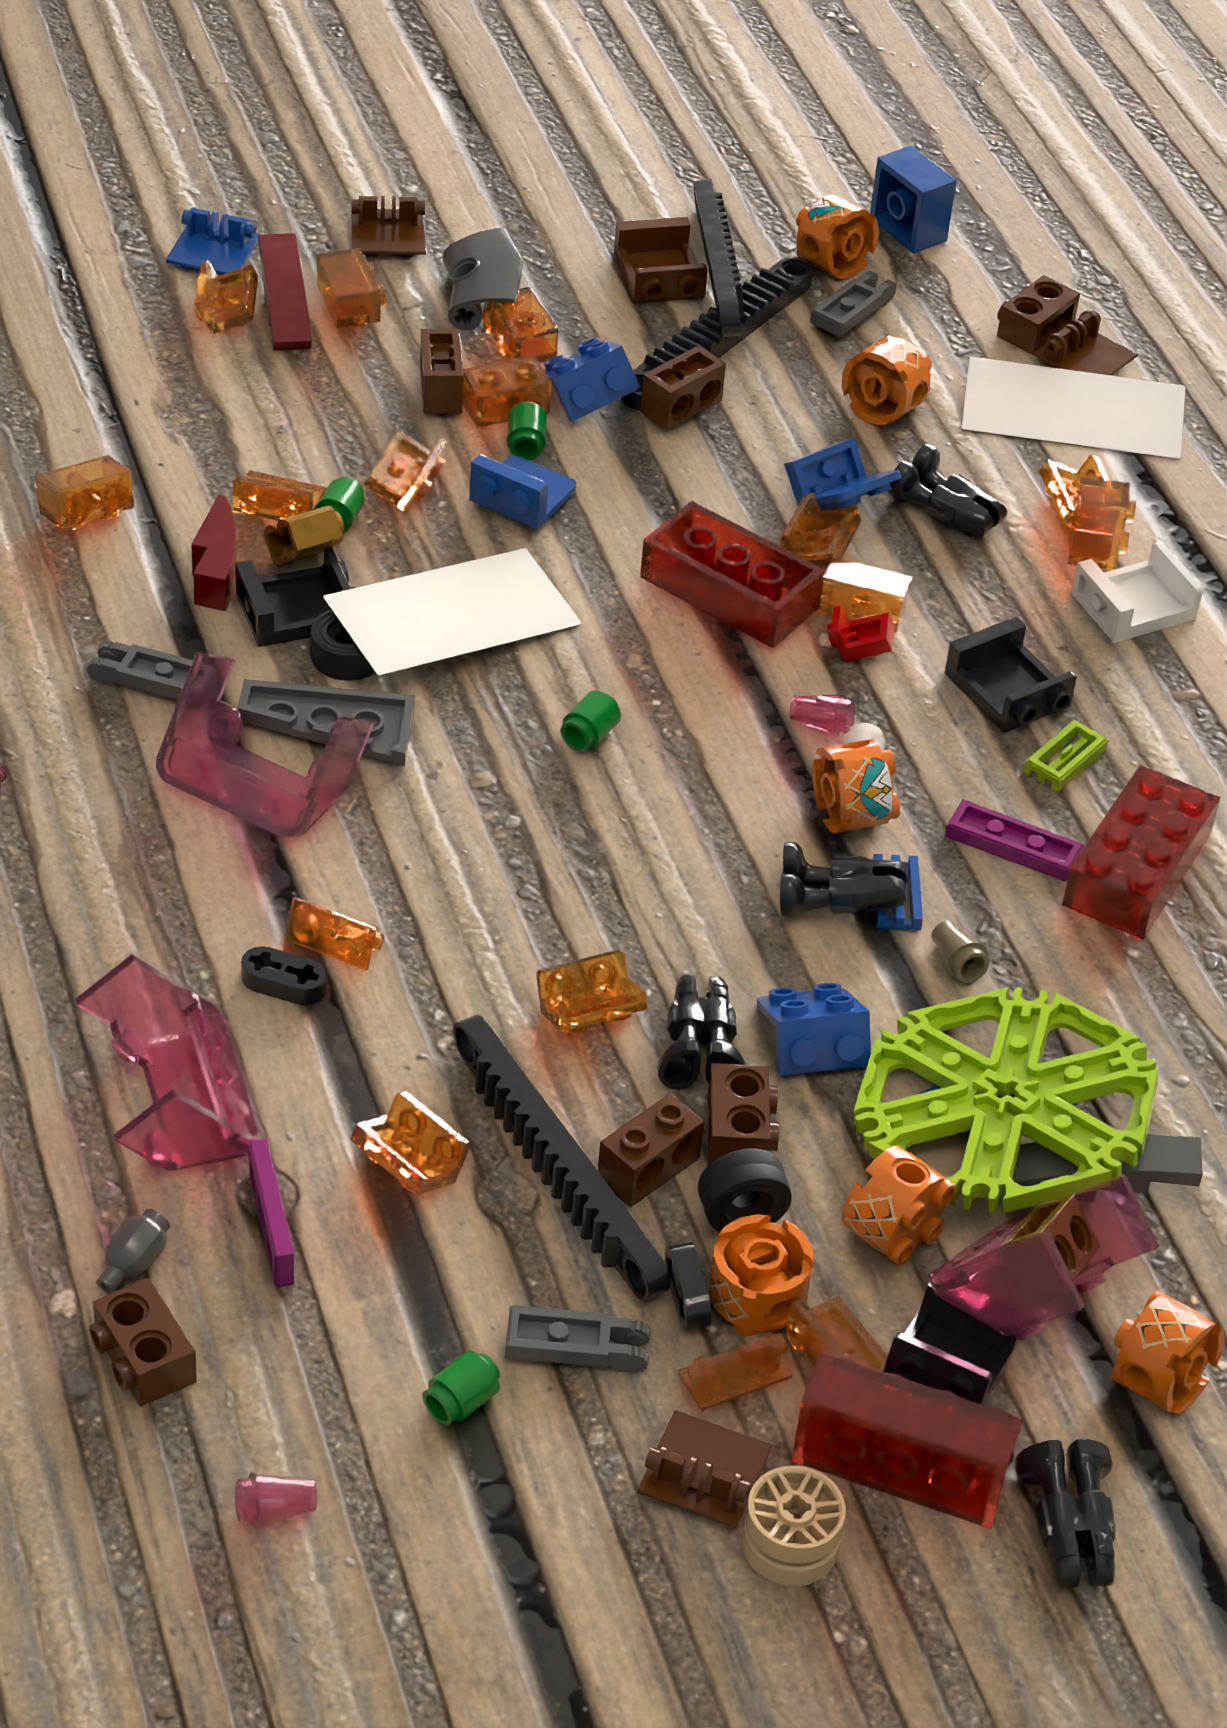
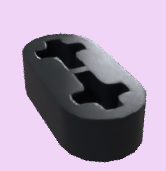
(283, 975)
(688, 1286)

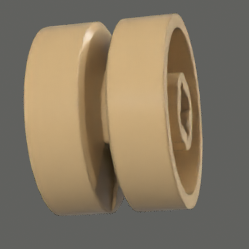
(793, 1525)

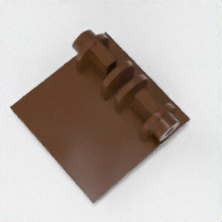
(388, 230)
(1084, 349)
(704, 1469)

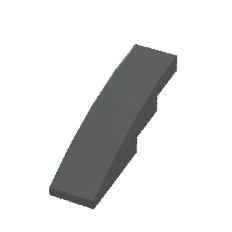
(1164, 1160)

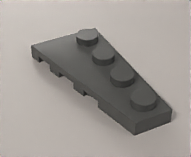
(312, 711)

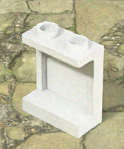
(1139, 595)

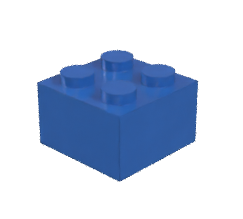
(912, 199)

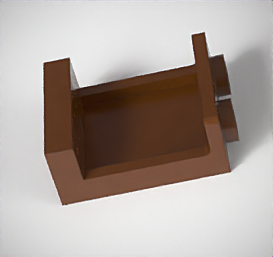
(659, 260)

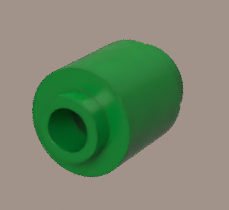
(526, 430)
(345, 497)
(590, 721)
(462, 1387)

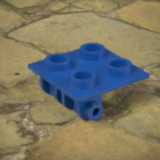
(204, 239)

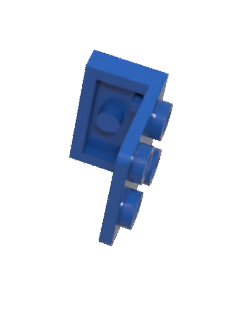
(591, 377)
(836, 476)
(519, 488)
(817, 1029)

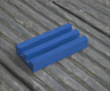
(916, 915)

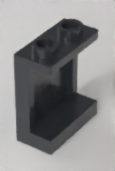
(286, 604)
(1006, 677)
(950, 1351)

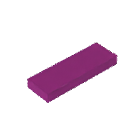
(1013, 840)
(271, 1213)

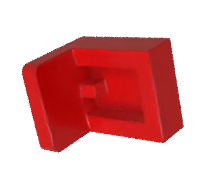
(860, 637)

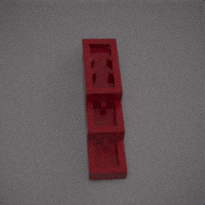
(284, 291)

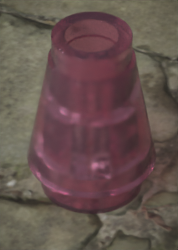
(824, 712)
(273, 1498)

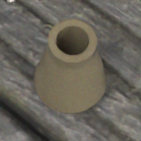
(961, 954)

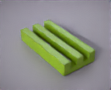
(1072, 759)

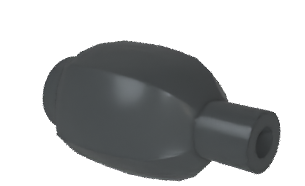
(133, 1248)

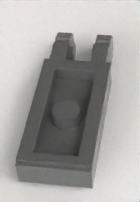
(852, 303)
(140, 668)
(576, 1338)

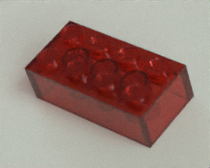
(732, 574)
(1141, 851)
(906, 1439)

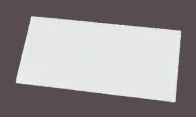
(1074, 407)
(451, 611)

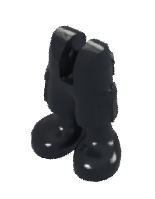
(950, 500)
(846, 887)
(695, 1020)
(1072, 1525)

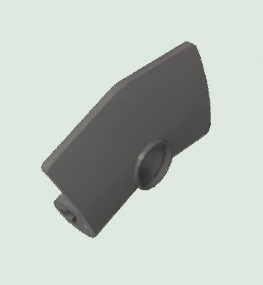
(482, 270)

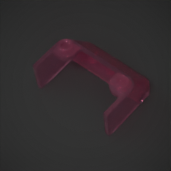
(204, 758)
(190, 1064)
(1028, 1281)

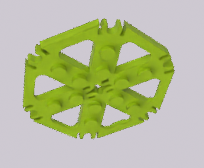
(1041, 1093)

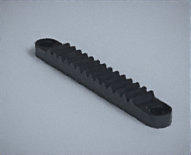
(719, 257)
(761, 301)
(560, 1160)

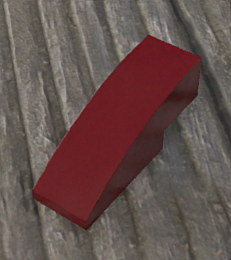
(215, 557)

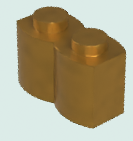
(304, 534)

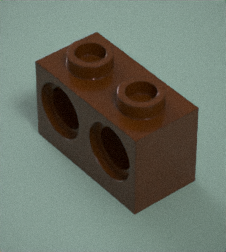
(1037, 313)
(441, 371)
(682, 387)
(740, 1109)
(650, 1149)
(1068, 1229)
(143, 1342)

